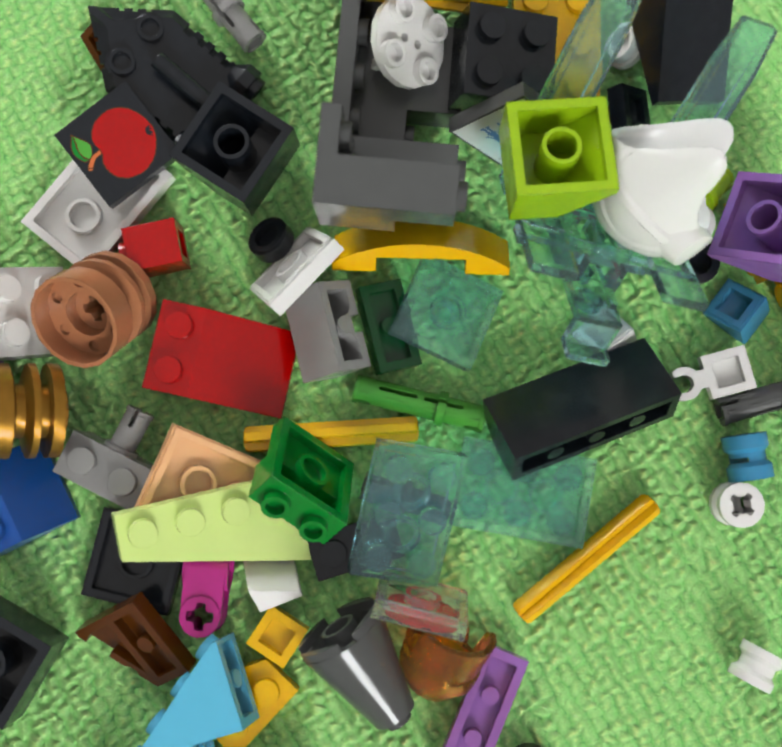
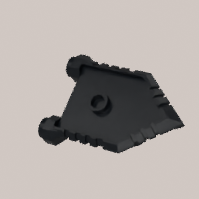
(165, 63)

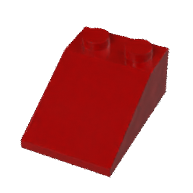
(220, 359)

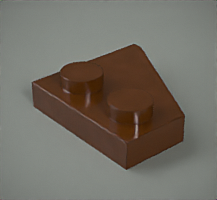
(140, 640)

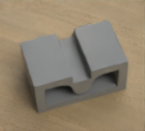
(325, 332)

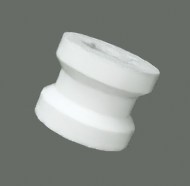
(726, 499)
(756, 666)

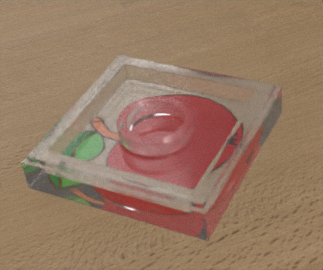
(423, 608)

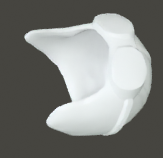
(664, 185)

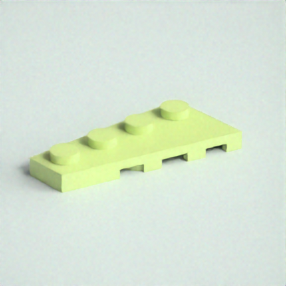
(206, 527)

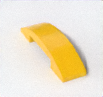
(480, 249)

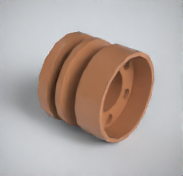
(93, 308)

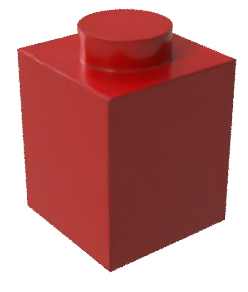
(156, 247)

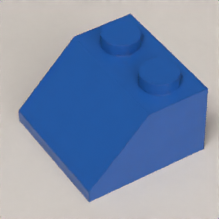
(31, 500)

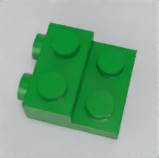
(303, 483)

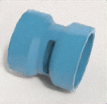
(747, 446)

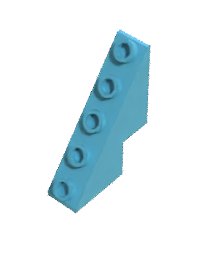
(207, 701)

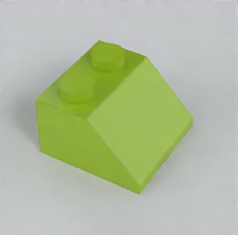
(556, 156)

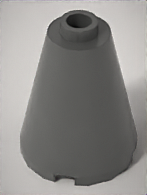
(360, 664)

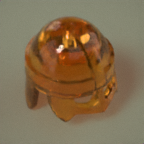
(442, 666)

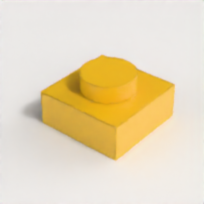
(277, 635)

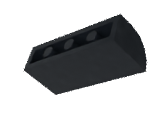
(579, 408)

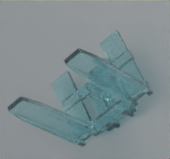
(591, 260)

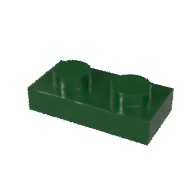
(378, 309)

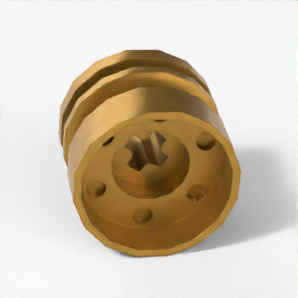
(33, 410)

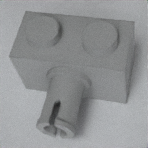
(108, 465)

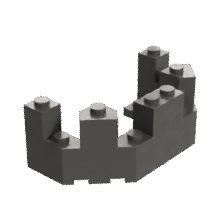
(366, 152)

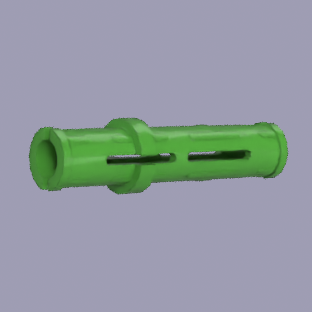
(419, 403)

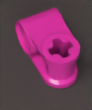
(205, 584)

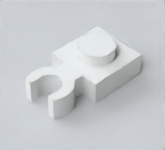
(720, 373)

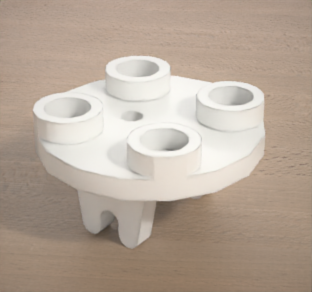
(397, 57)

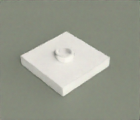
(290, 276)

